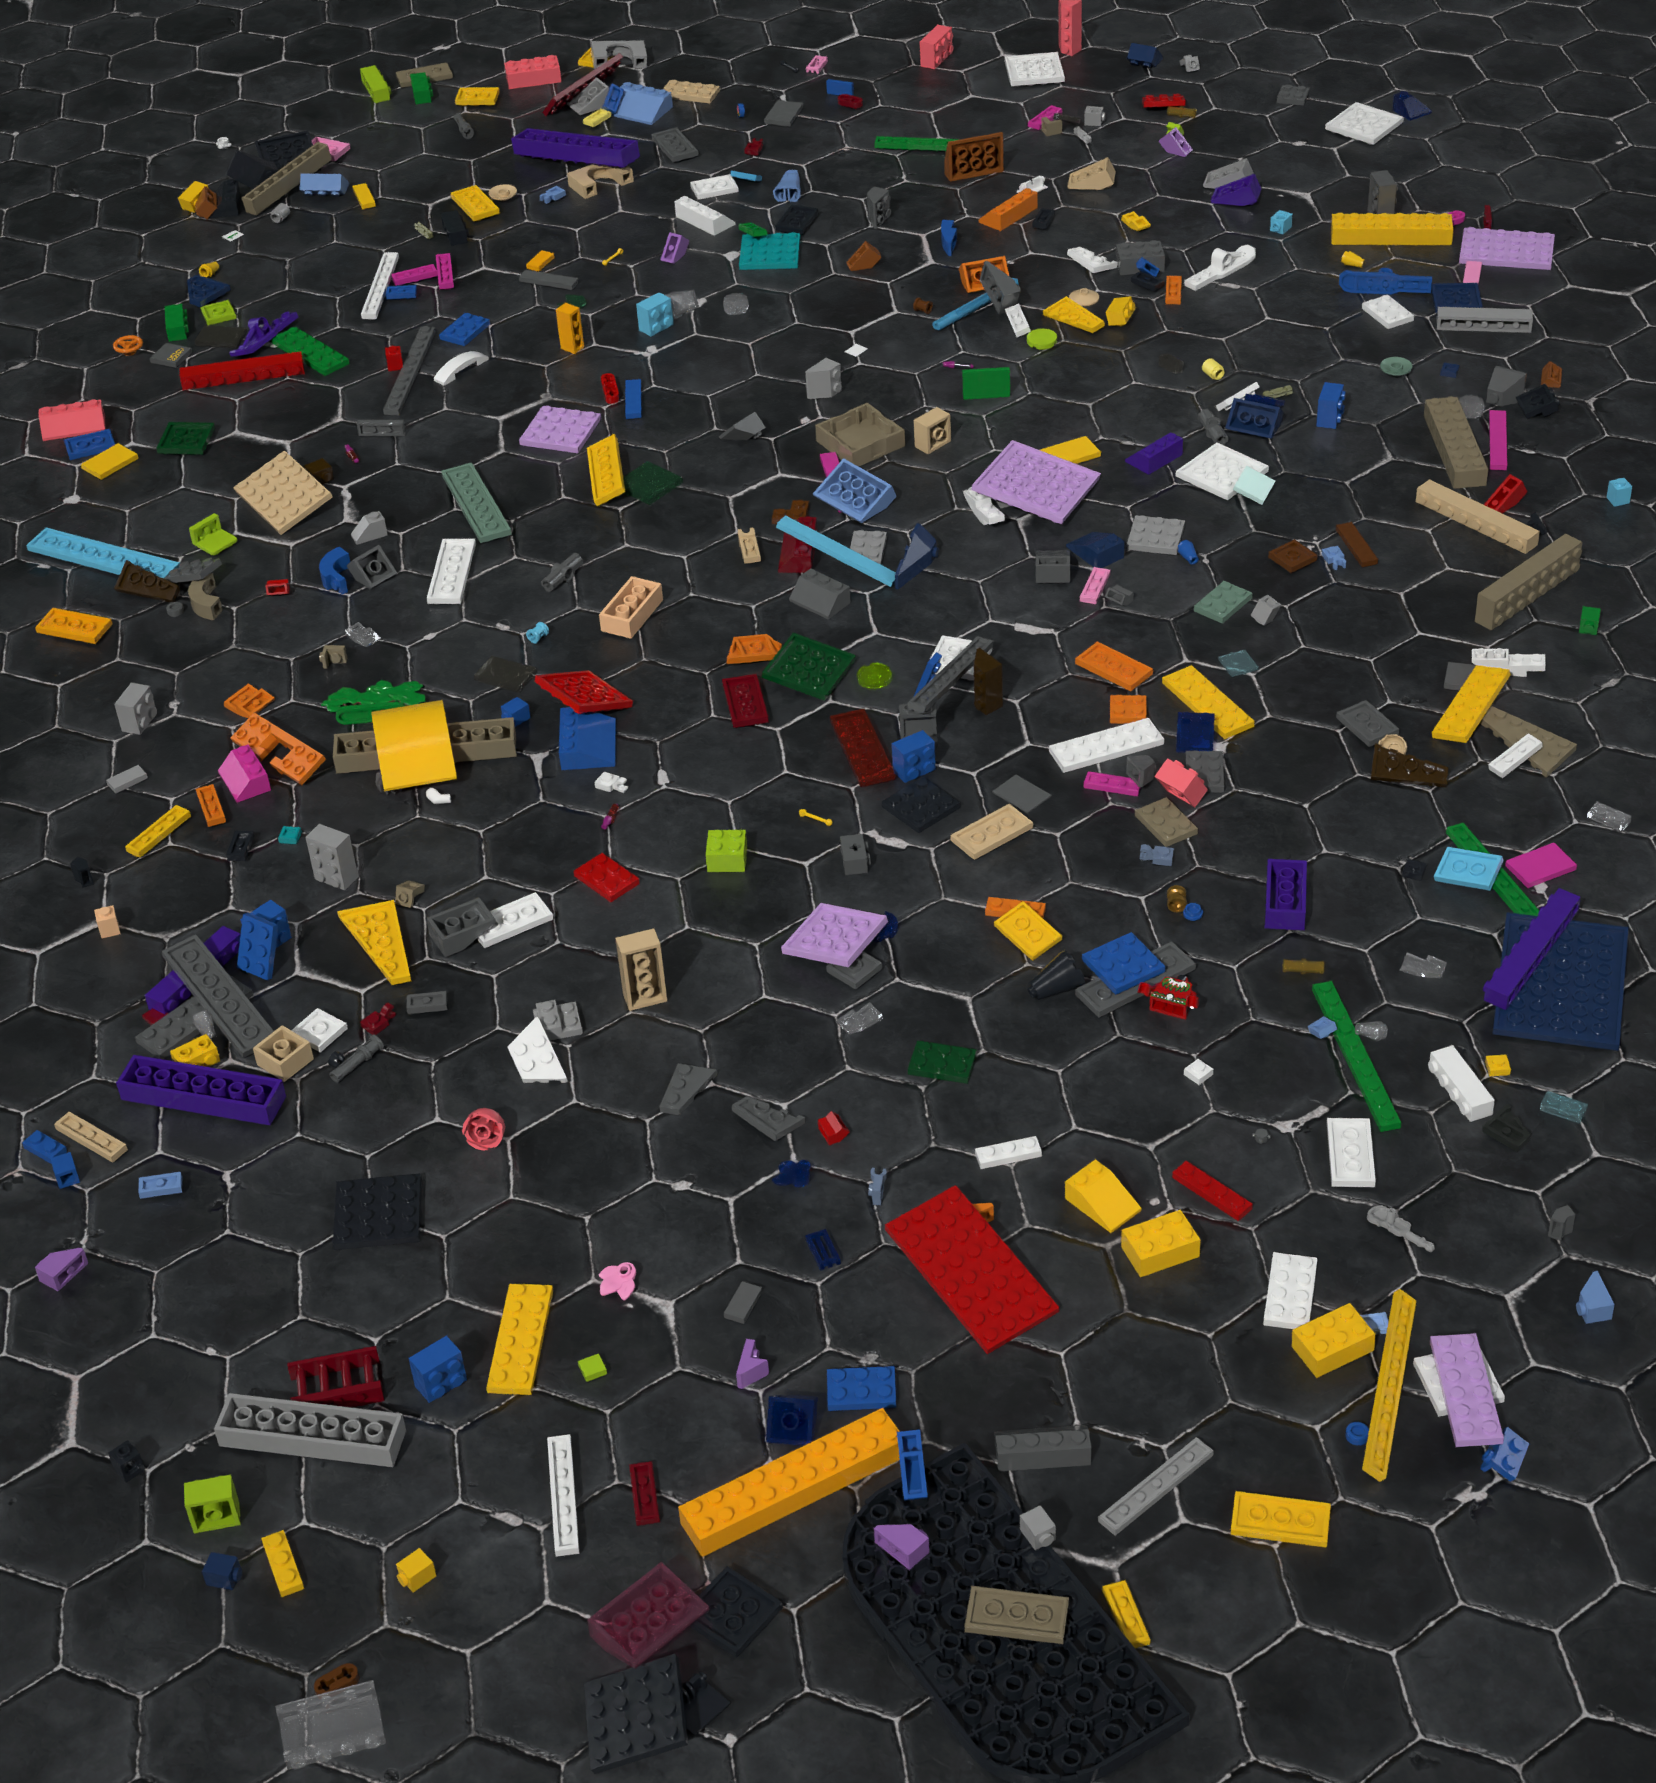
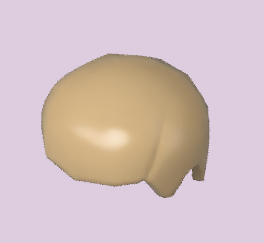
(1395, 742)

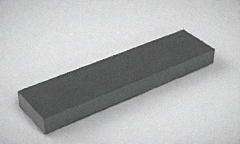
(547, 279)

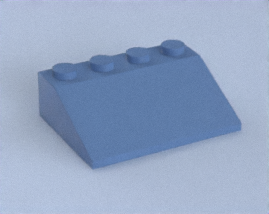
(643, 103)
(855, 491)

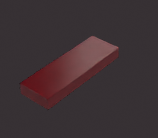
(644, 1493)

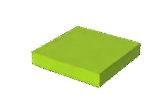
(218, 312)

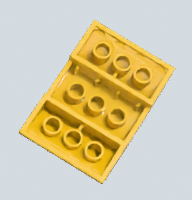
(413, 745)

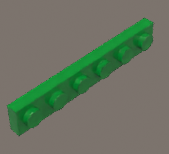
(912, 143)

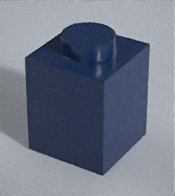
(222, 1571)

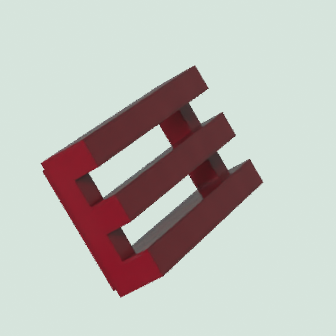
(1487, 218)

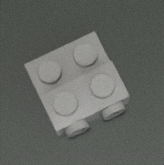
(558, 1020)

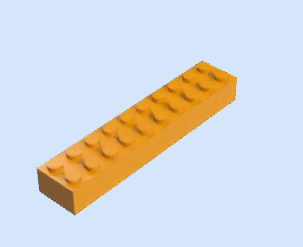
(790, 1482)

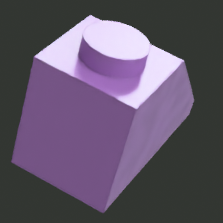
(1175, 143)
(674, 248)
(61, 1267)
(903, 1543)

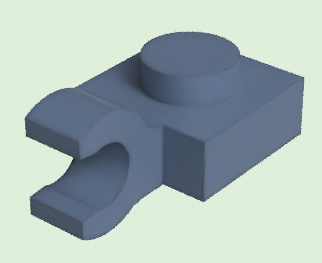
(1159, 854)
(877, 1187)

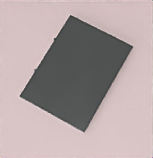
(1021, 793)

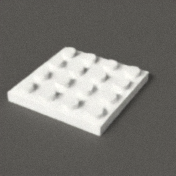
(1034, 69)
(1364, 123)
(1218, 470)

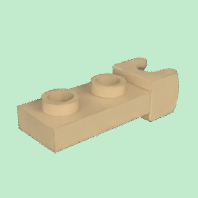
(749, 546)

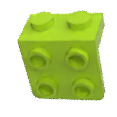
(209, 535)

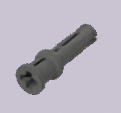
(464, 127)
(363, 1053)

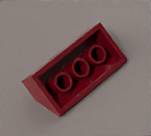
(795, 554)

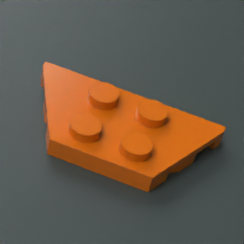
(752, 649)

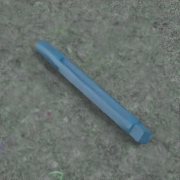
(963, 310)

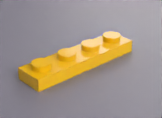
(158, 831)

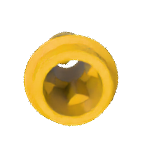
(1352, 259)
(208, 269)

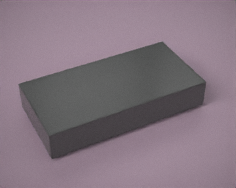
(743, 1302)

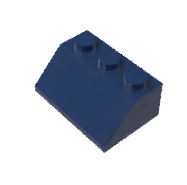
(1254, 418)

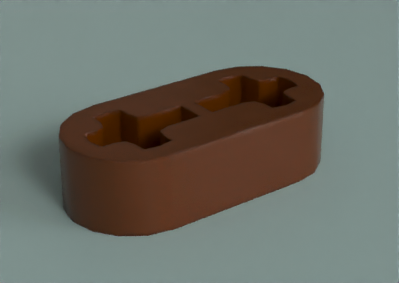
(335, 1679)

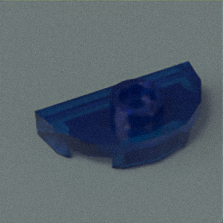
(889, 929)

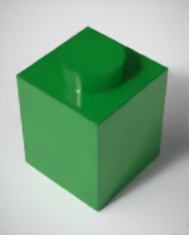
(1589, 620)

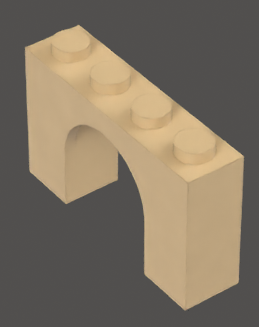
(583, 179)

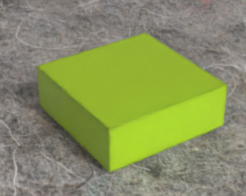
(592, 1367)

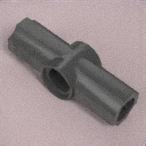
(1213, 427)
(562, 572)

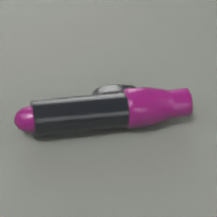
(952, 364)

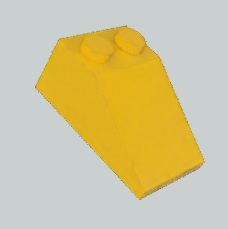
(1101, 1196)

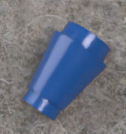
(1187, 551)

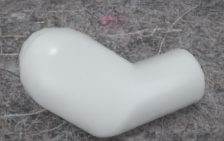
(436, 798)

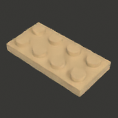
(692, 91)
(991, 831)

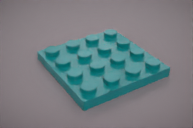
(769, 251)

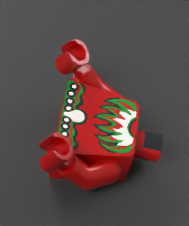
(1171, 996)

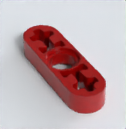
(610, 388)

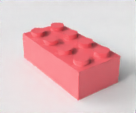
(532, 72)

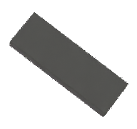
(381, 428)

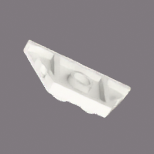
(535, 1055)

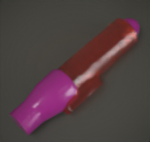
(350, 453)
(610, 817)

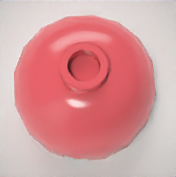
(484, 1129)

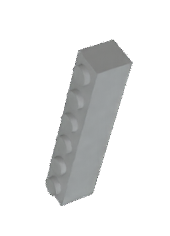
(1484, 319)

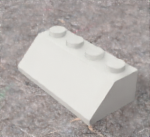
(702, 216)

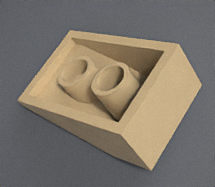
(1094, 177)

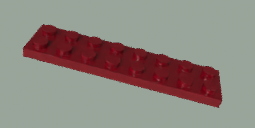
(570, 92)

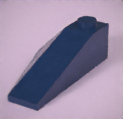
(917, 555)

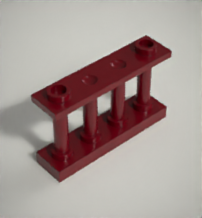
(349, 1395)

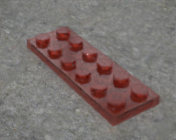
(862, 747)

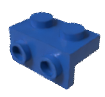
(1506, 1457)

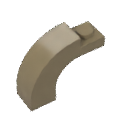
(203, 603)

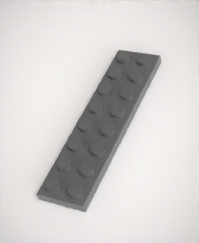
(218, 994)

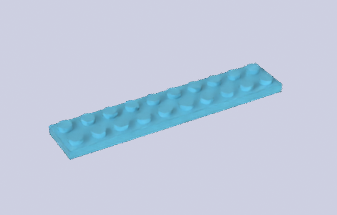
(96, 553)

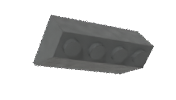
(1043, 1448)

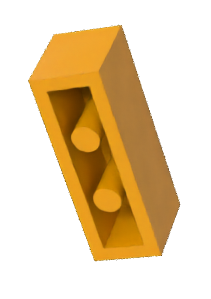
(570, 328)

